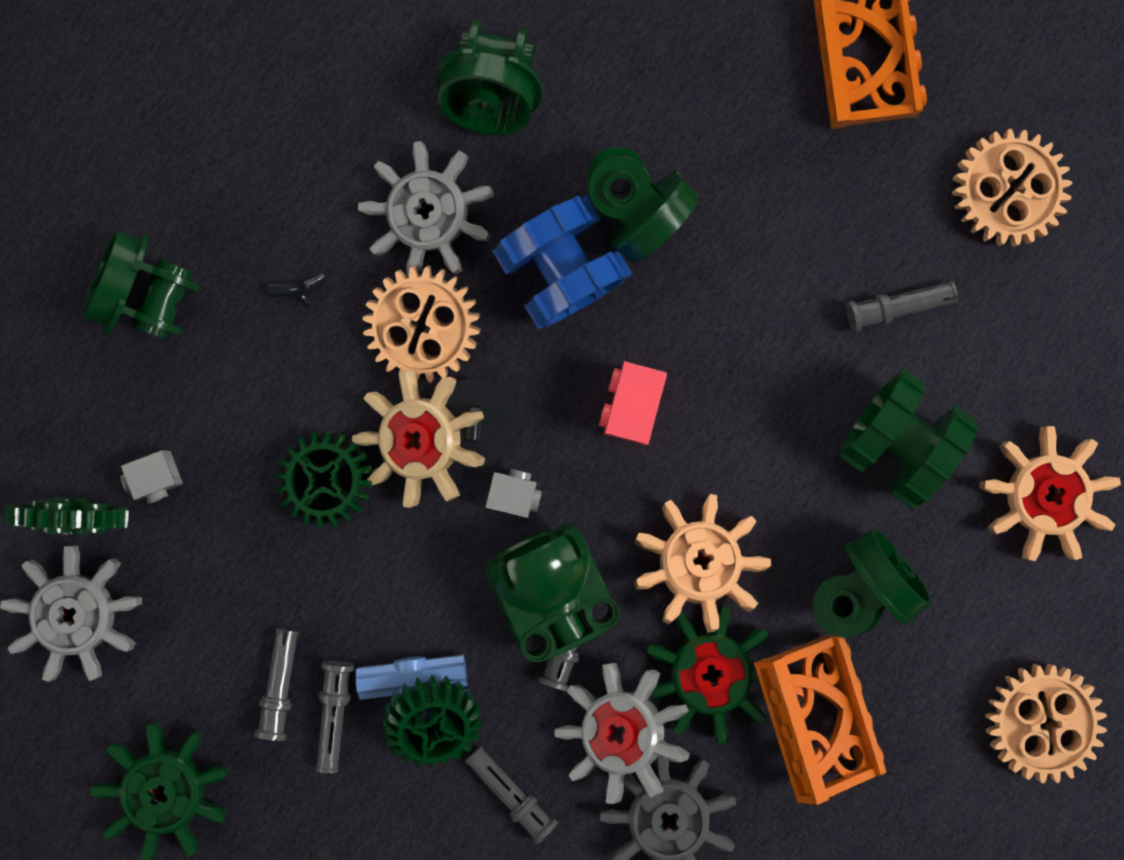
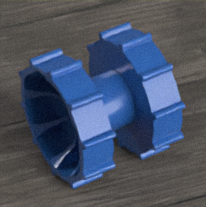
(554, 248)

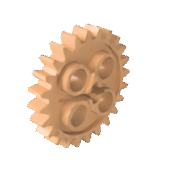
(1035, 209)
(391, 312)
(1077, 715)

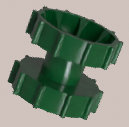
(926, 451)

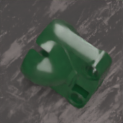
(550, 590)

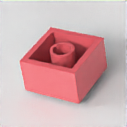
(634, 403)

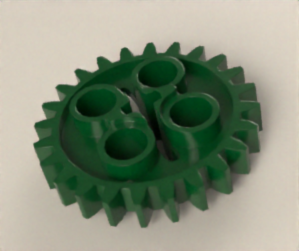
(66, 516)

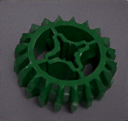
(335, 466)
(437, 729)

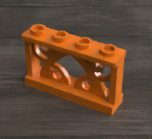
(841, 91)
(852, 724)

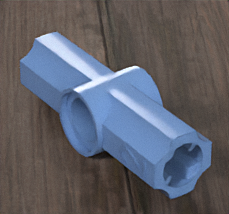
(389, 678)

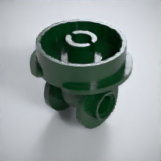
(489, 82)
(644, 210)
(115, 279)
(879, 583)

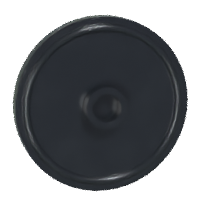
(498, 429)

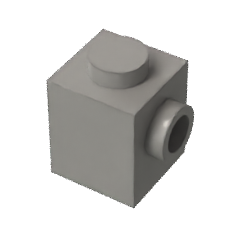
(151, 476)
(513, 493)

